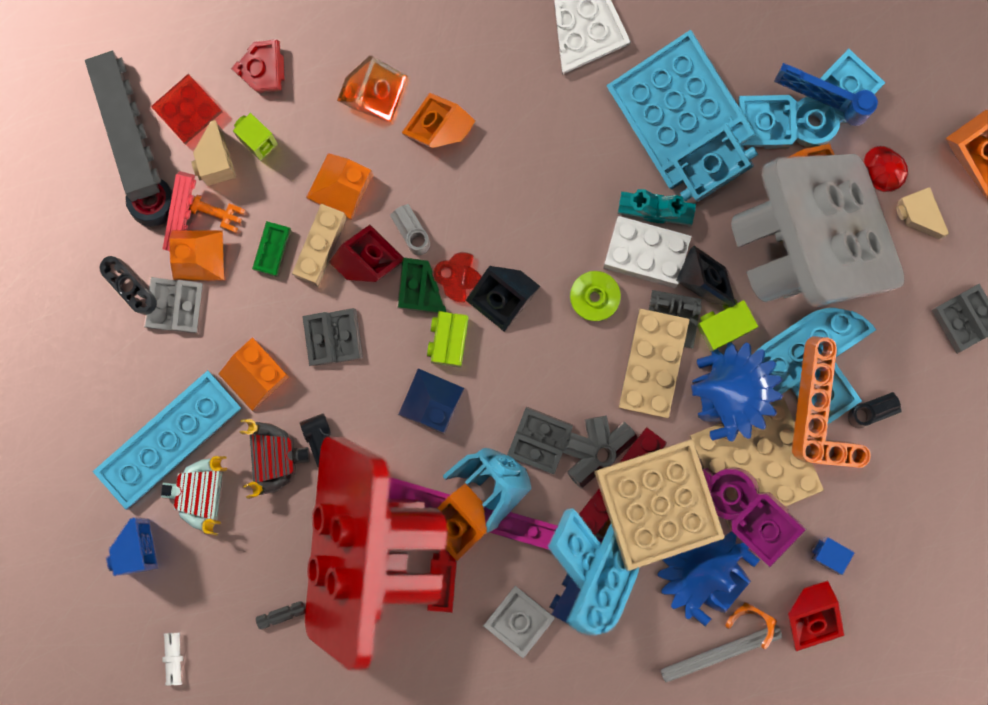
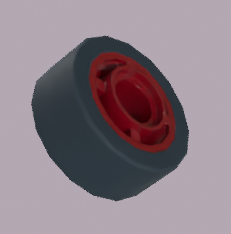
(155, 213)

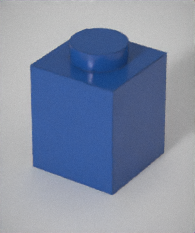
(832, 555)

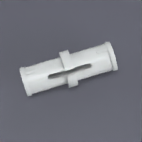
(172, 659)

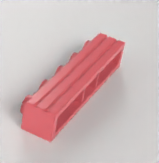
(179, 206)

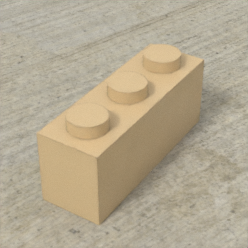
(319, 245)

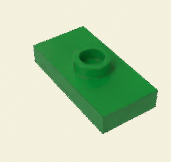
(271, 248)

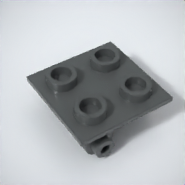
(678, 306)

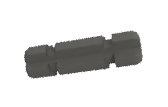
(280, 615)

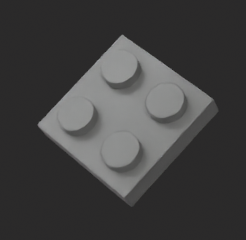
(519, 622)

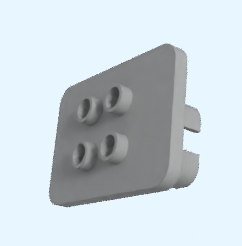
(830, 229)

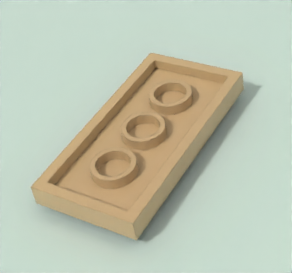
(654, 363)

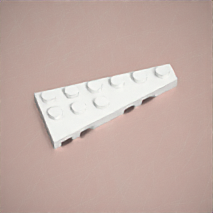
(587, 31)

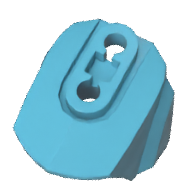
(510, 478)

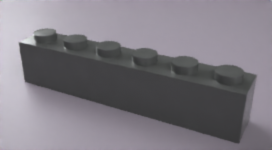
(122, 127)

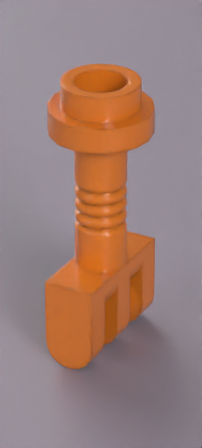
(225, 215)

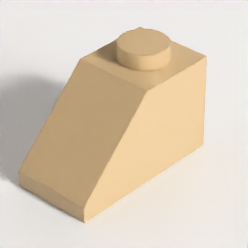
(922, 213)

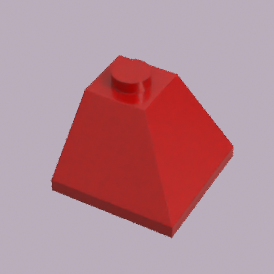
(815, 616)

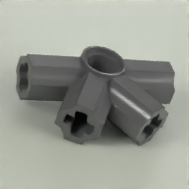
(587, 448)

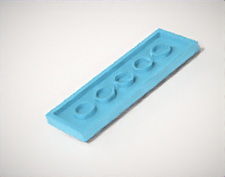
(167, 440)

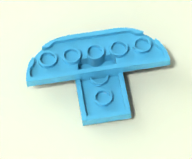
(787, 350)
(596, 571)

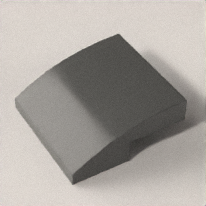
(964, 318)
(332, 337)
(540, 440)

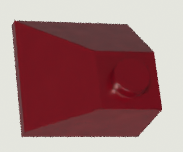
(366, 257)

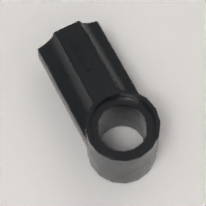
(876, 410)
(315, 431)

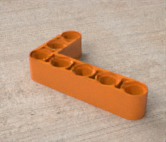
(820, 411)

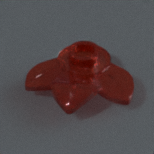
(461, 276)

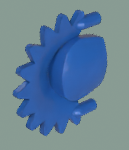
(736, 390)
(707, 576)

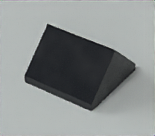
(706, 278)

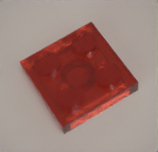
(186, 109)

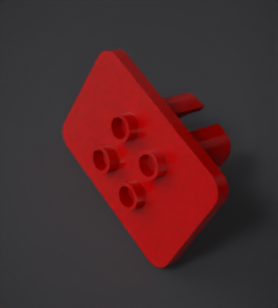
(350, 558)

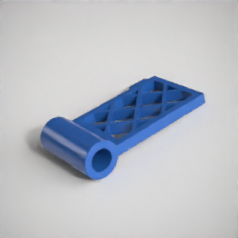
(855, 107)

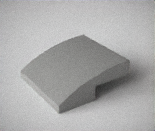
(176, 305)

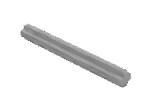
(717, 654)

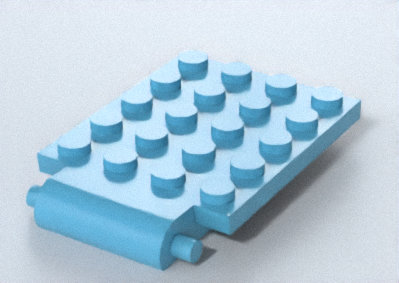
(686, 118)

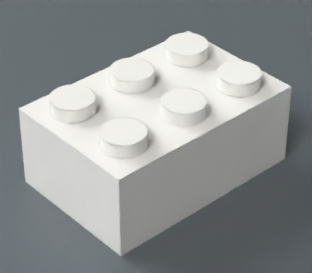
(647, 252)

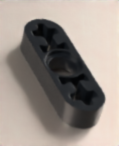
(117, 283)

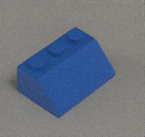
(133, 549)

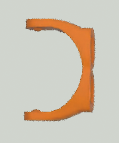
(749, 609)

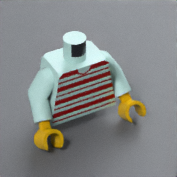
(198, 493)

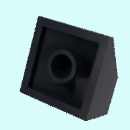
(502, 295)

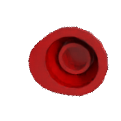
(886, 168)

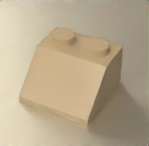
(212, 157)

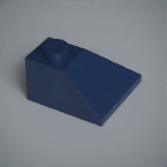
(431, 401)

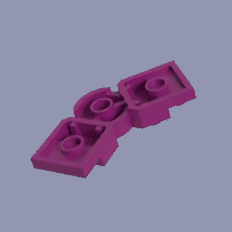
(755, 515)

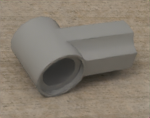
(410, 228)

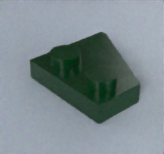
(418, 288)

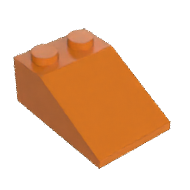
(971, 149)

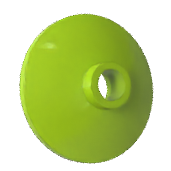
(598, 283)

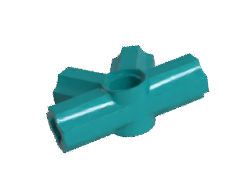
(657, 207)

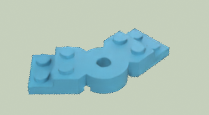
(783, 120)

